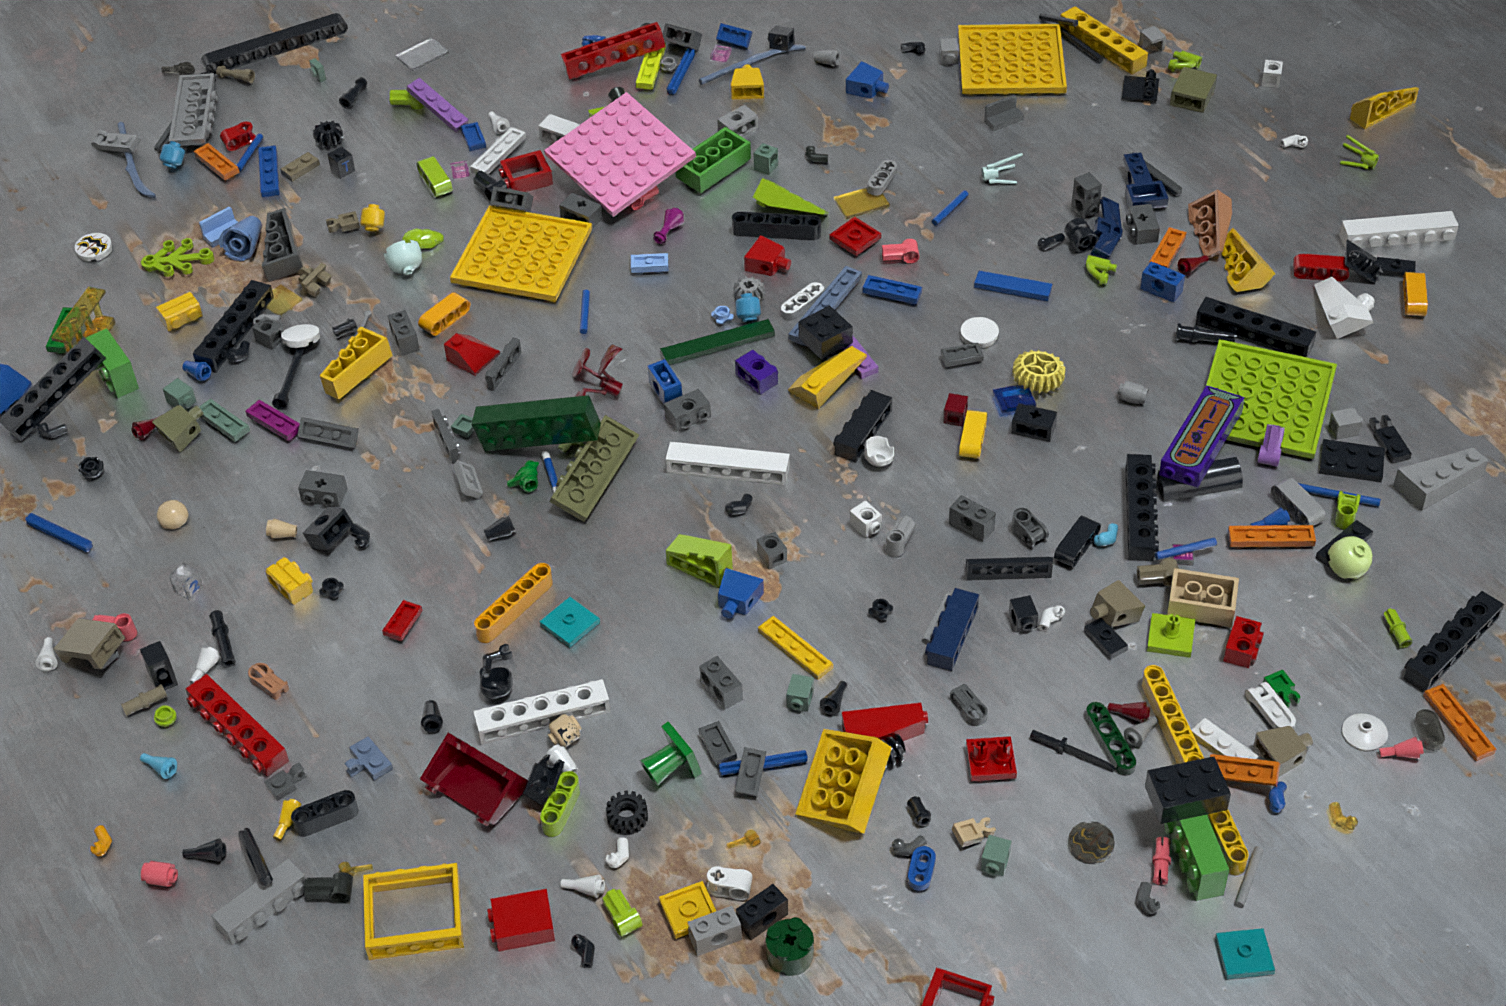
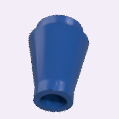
(198, 370)

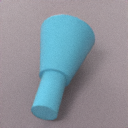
(162, 765)

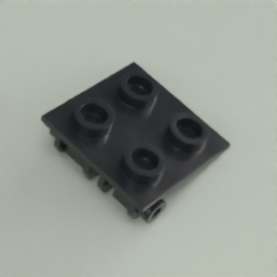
(1141, 87)
(1362, 262)

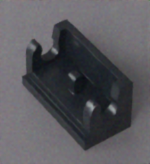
(543, 779)

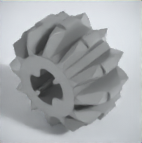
(749, 285)

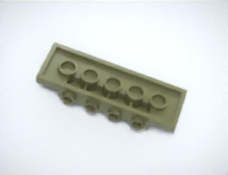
(593, 469)

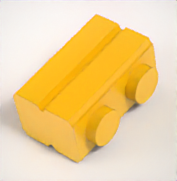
(179, 311)
(289, 580)

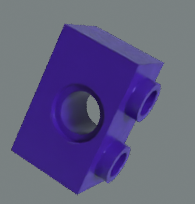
(756, 372)

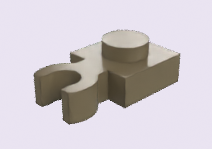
(345, 222)

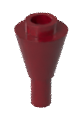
(1188, 265)
(143, 428)
(1137, 711)

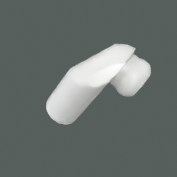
(1295, 140)
(1050, 615)
(622, 854)

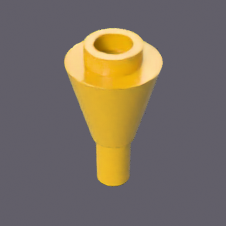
(285, 821)

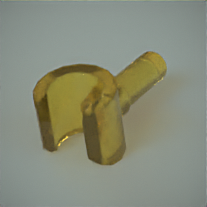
(750, 837)
(346, 867)

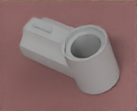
(899, 535)

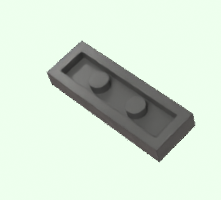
(503, 364)
(328, 432)
(446, 435)

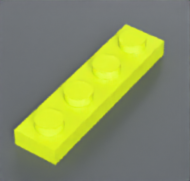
(649, 69)

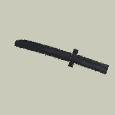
(1063, 746)

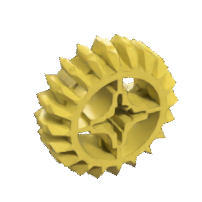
(1038, 371)

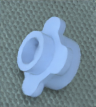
(722, 314)

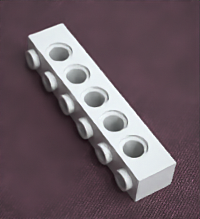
(539, 711)

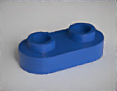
(920, 869)

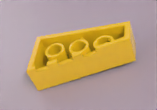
(355, 362)

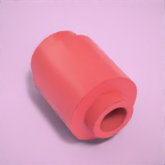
(159, 873)

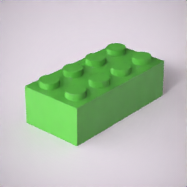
(715, 160)
(1199, 856)

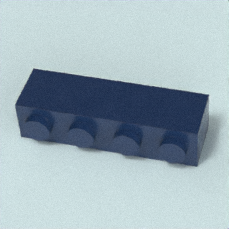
(952, 630)

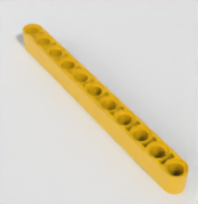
(1185, 749)

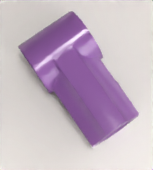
(1270, 450)

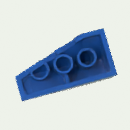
(12, 386)

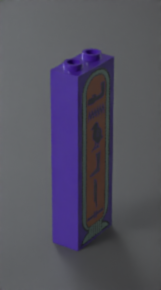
(1201, 436)

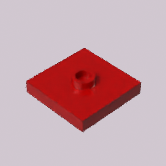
(855, 236)

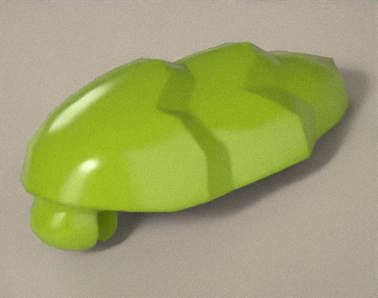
(425, 237)

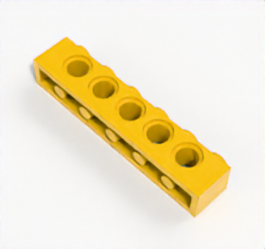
(1106, 41)

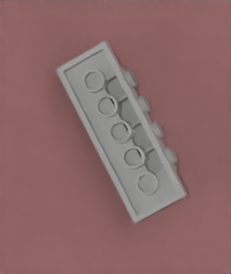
(193, 109)

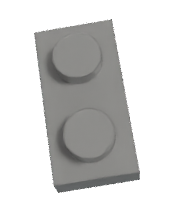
(468, 479)

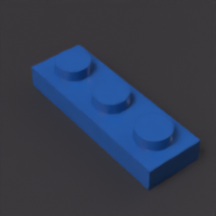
(892, 289)

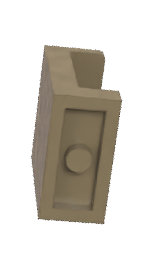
(90, 641)

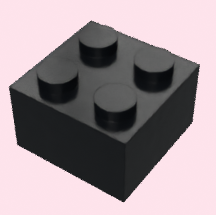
(825, 332)

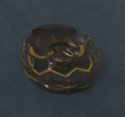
(1091, 842)

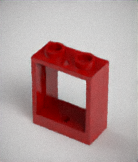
(523, 162)
(957, 983)

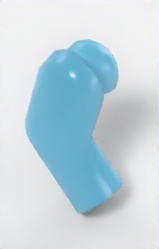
(1108, 537)

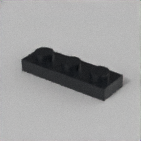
(1356, 529)

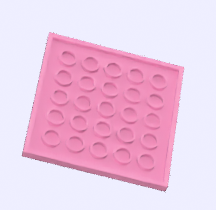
(620, 154)

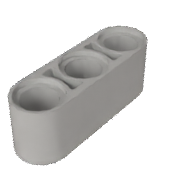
(1298, 502)

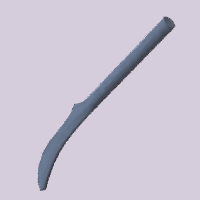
(749, 61)
(131, 169)

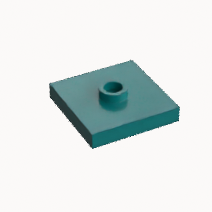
(569, 622)
(1245, 953)

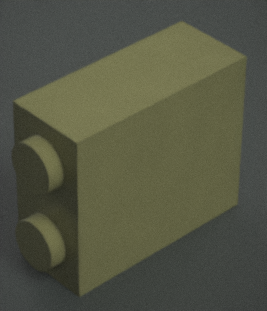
(1193, 89)

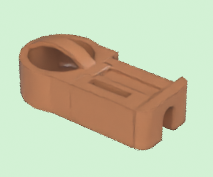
(269, 681)

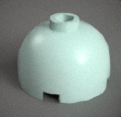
(403, 257)

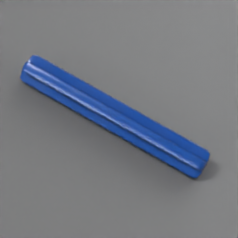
(680, 71)
(59, 532)
(770, 761)

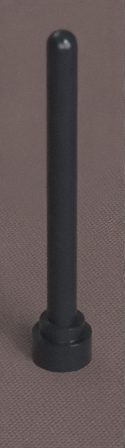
(281, 399)

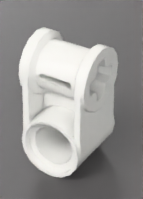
(731, 884)

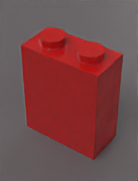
(521, 920)

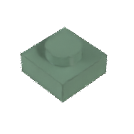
(317, 70)
(463, 426)

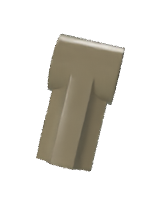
(1157, 573)

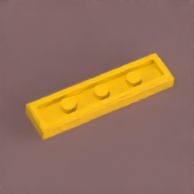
(795, 647)

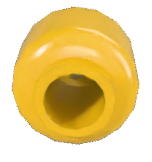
(372, 218)

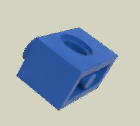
(1162, 282)
(664, 381)

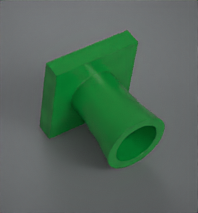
(670, 757)

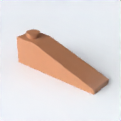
(1211, 221)

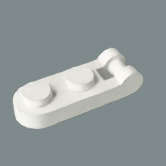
(1270, 706)

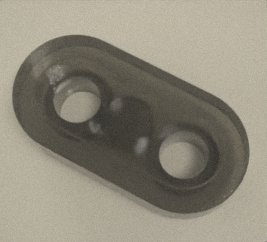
(1431, 731)

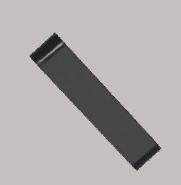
(776, 225)

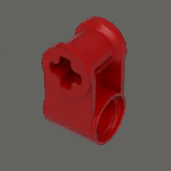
(237, 137)

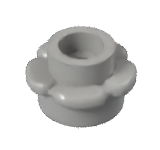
(668, 64)

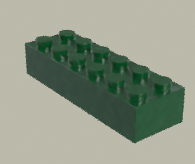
(536, 423)

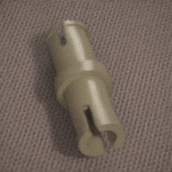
(144, 700)

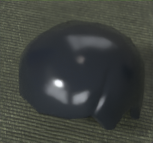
(497, 683)

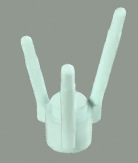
(990, 172)

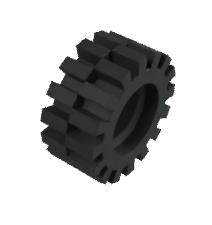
(627, 823)

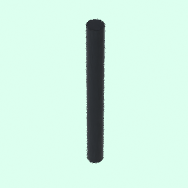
(1081, 45)

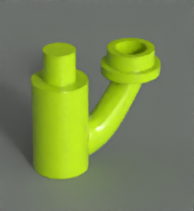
(1186, 60)
(1097, 264)

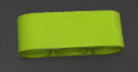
(434, 176)
(567, 793)

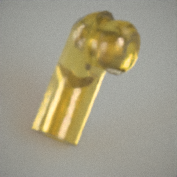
(1346, 823)

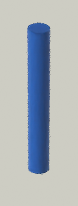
(246, 156)
(949, 208)
(584, 311)
(1185, 548)

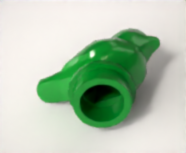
(526, 477)

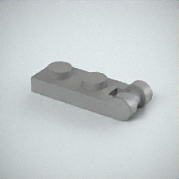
(116, 142)

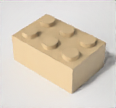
(1203, 597)

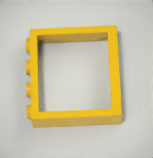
(415, 942)

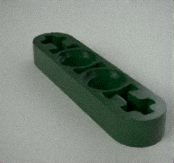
(1107, 739)

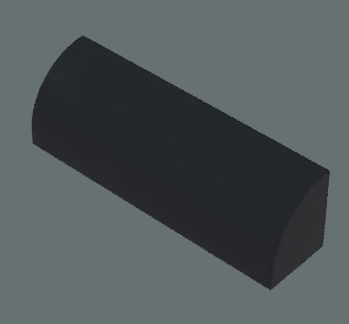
(1221, 476)

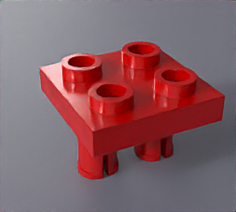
(991, 758)

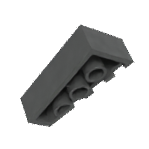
(281, 248)

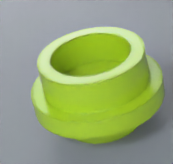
(165, 716)

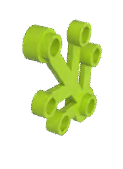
(175, 259)

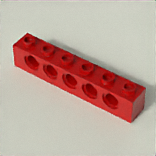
(604, 48)
(237, 725)

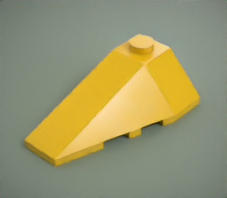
(822, 381)

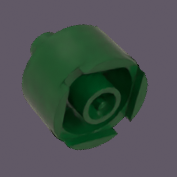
(789, 946)

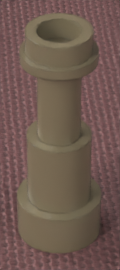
(246, 75)

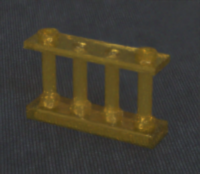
(80, 315)

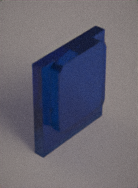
(1010, 397)

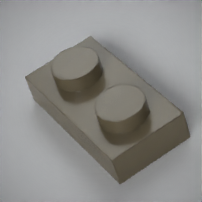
(300, 166)

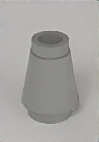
(827, 57)

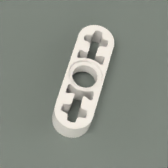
(809, 293)

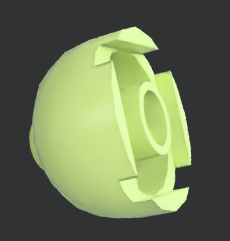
(1350, 557)

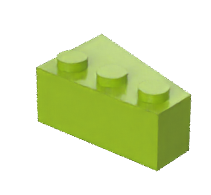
(700, 558)

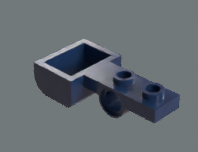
(1141, 187)

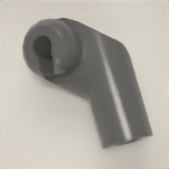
(1144, 899)

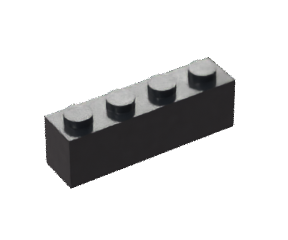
(863, 424)

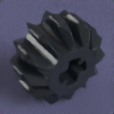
(328, 134)

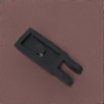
(1390, 439)

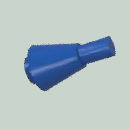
(1277, 517)

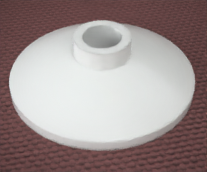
(1364, 739)

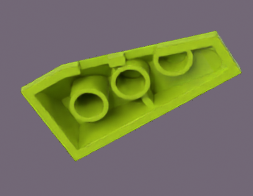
(776, 196)

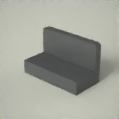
(1002, 113)

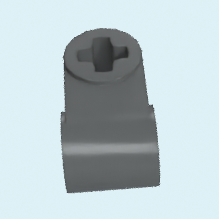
(1028, 527)

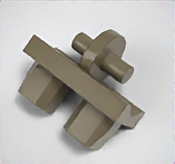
(310, 278)

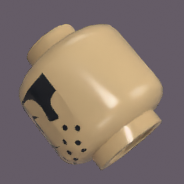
(564, 730)

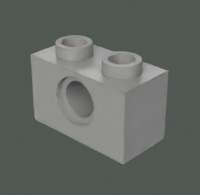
(740, 121)
(714, 930)

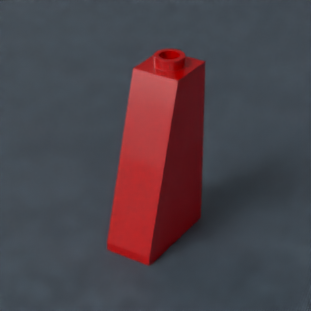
(881, 722)

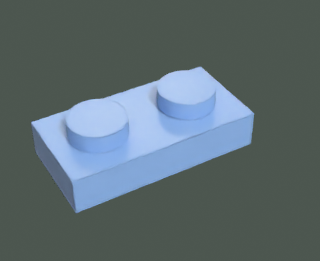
(649, 263)

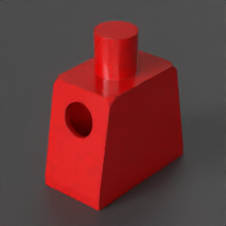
(766, 257)

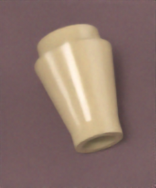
(280, 529)

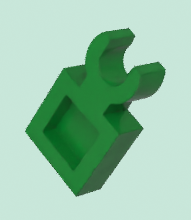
(1283, 687)

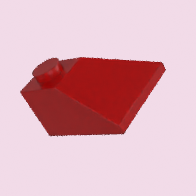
(469, 353)

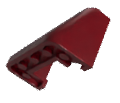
(473, 779)

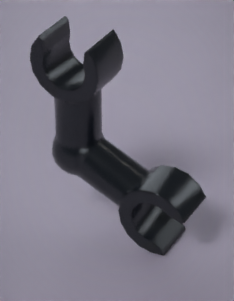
(489, 657)

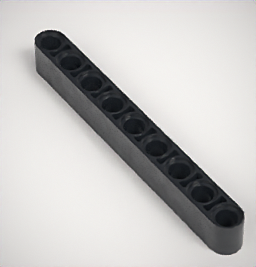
(275, 43)

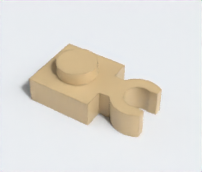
(970, 832)

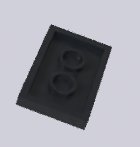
(1352, 460)

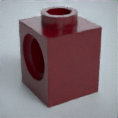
(955, 409)

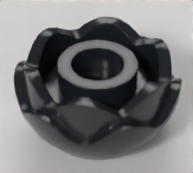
(91, 467)

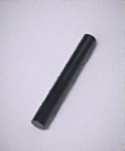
(1056, 19)

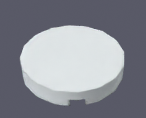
(979, 330)
(300, 335)

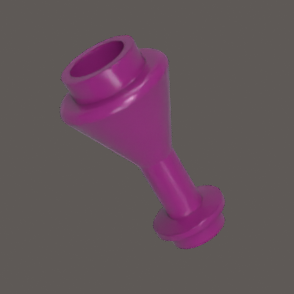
(672, 219)

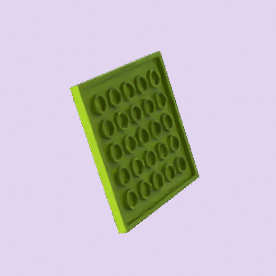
(1277, 391)

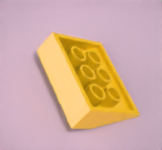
(844, 780)

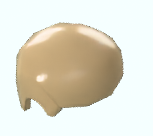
(172, 514)

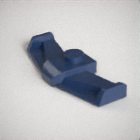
(1107, 229)

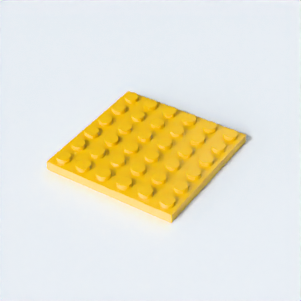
(1011, 59)
(521, 253)

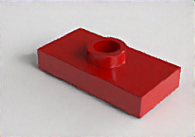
(402, 620)

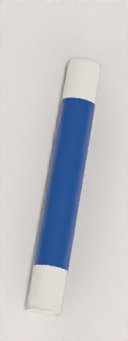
(550, 469)

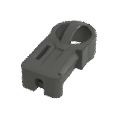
(968, 702)

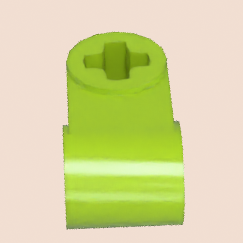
(1346, 508)

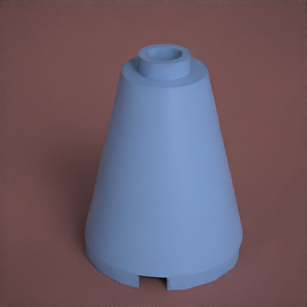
(241, 238)

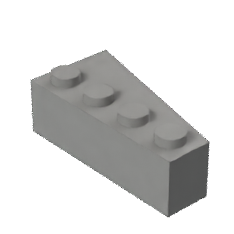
(1440, 477)

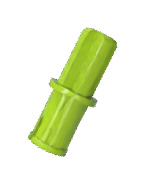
(1397, 628)

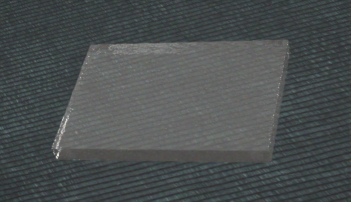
(422, 54)

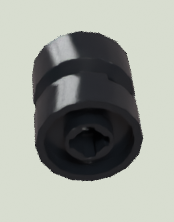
(1080, 235)

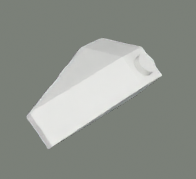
(1342, 309)

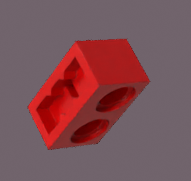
(1243, 641)

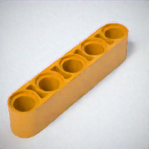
(513, 603)

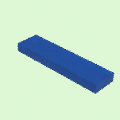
(268, 171)
(1013, 285)

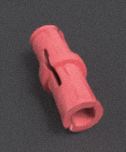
(1161, 860)

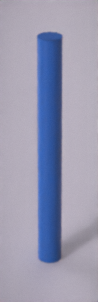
(1334, 494)

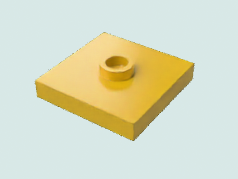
(686, 906)

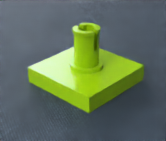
(1171, 635)

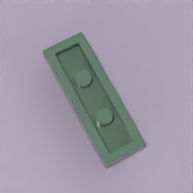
(224, 420)

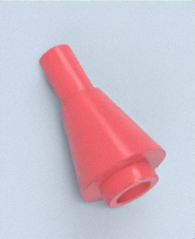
(1409, 749)

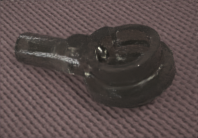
(184, 68)

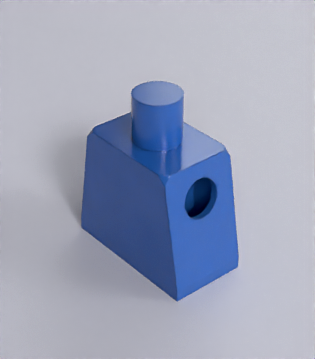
(866, 81)
(739, 592)

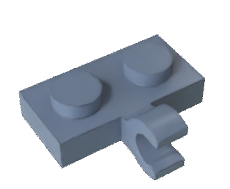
(367, 758)

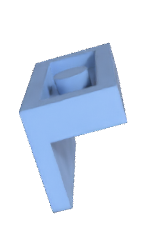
(214, 225)

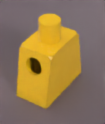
(747, 83)

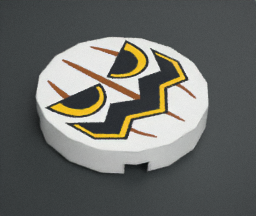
(93, 247)

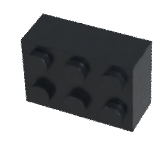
(1187, 790)

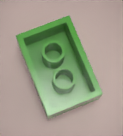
(116, 367)

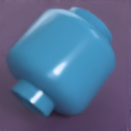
(172, 155)
(748, 307)

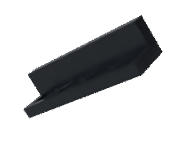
(1009, 568)

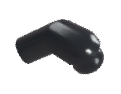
(909, 46)
(239, 354)
(739, 507)
(584, 947)

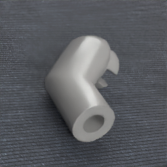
(277, 318)

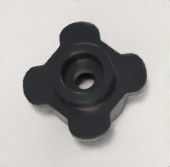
(331, 587)
(880, 609)

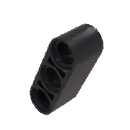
(1077, 541)
(324, 813)

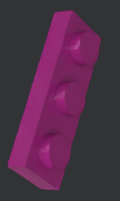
(273, 420)

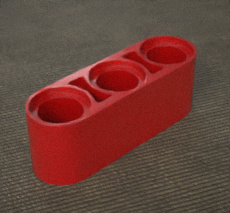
(1320, 267)

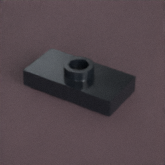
(1396, 267)
(1106, 638)

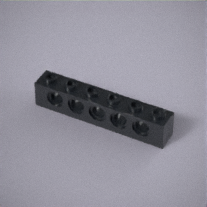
(234, 325)
(1255, 327)
(52, 389)
(1140, 507)
(1453, 641)

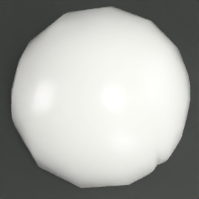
(878, 451)

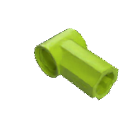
(403, 97)
(623, 916)

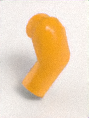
(104, 841)

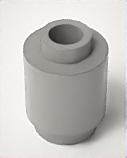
(1133, 392)

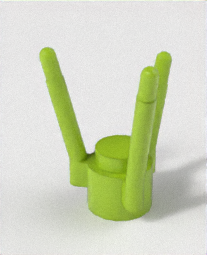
(1368, 157)

